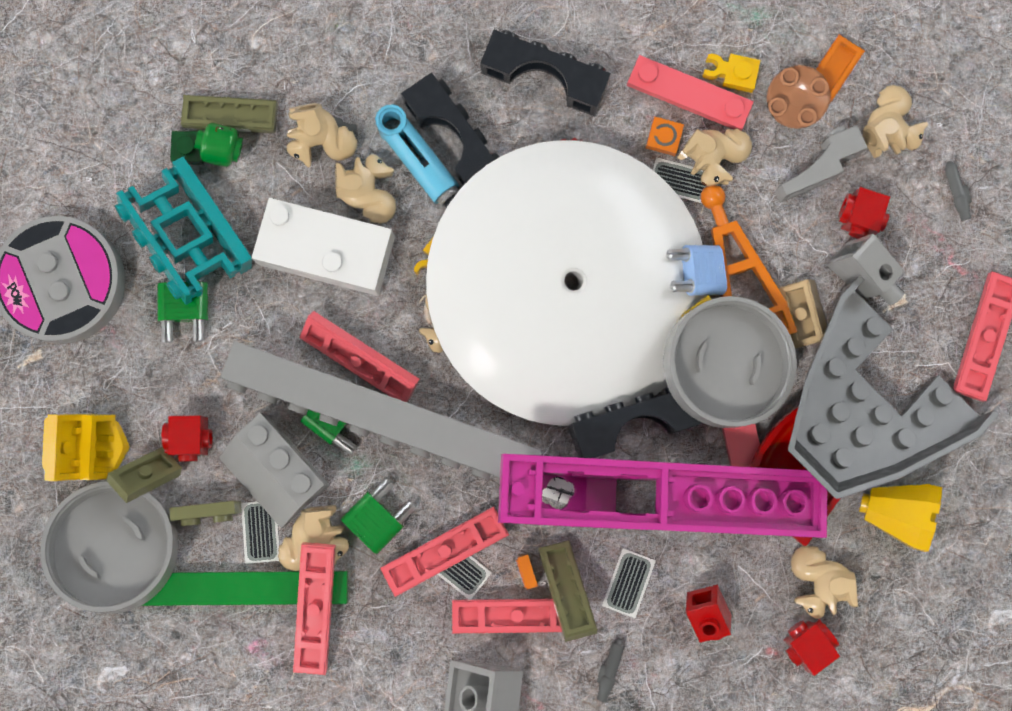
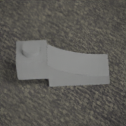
(838, 148)

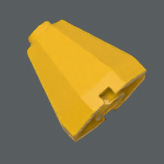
(904, 512)

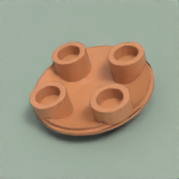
(798, 96)

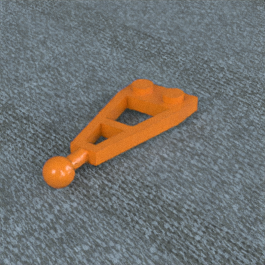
(714, 198)

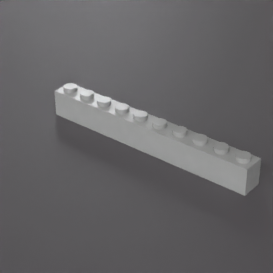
(368, 411)

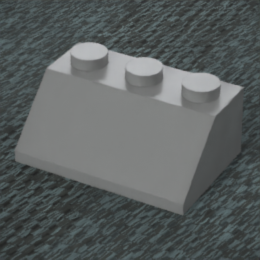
(273, 469)
(482, 687)

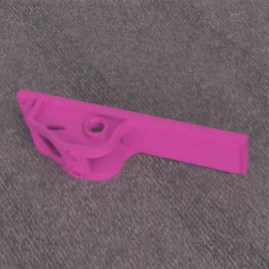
(686, 496)

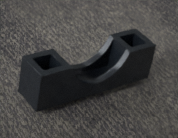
(511, 57)
(431, 105)
(598, 434)

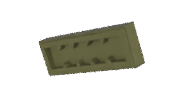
(239, 113)
(567, 591)

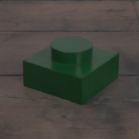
(183, 146)

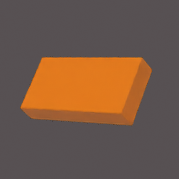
(839, 63)

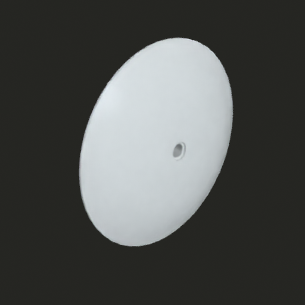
(503, 268)

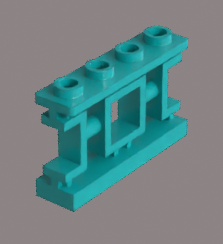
(204, 219)

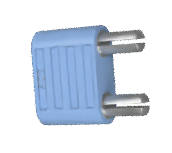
(702, 270)

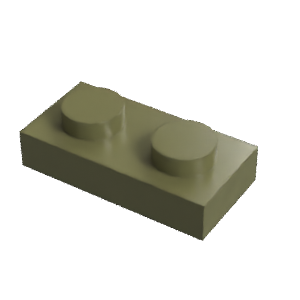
(144, 474)
(192, 514)

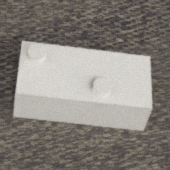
(323, 246)

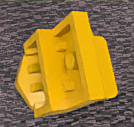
(82, 446)

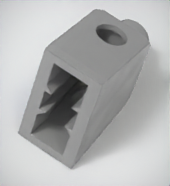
(872, 262)

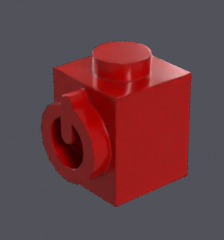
(864, 213)
(186, 437)
(708, 613)
(811, 646)

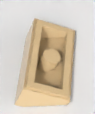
(806, 312)

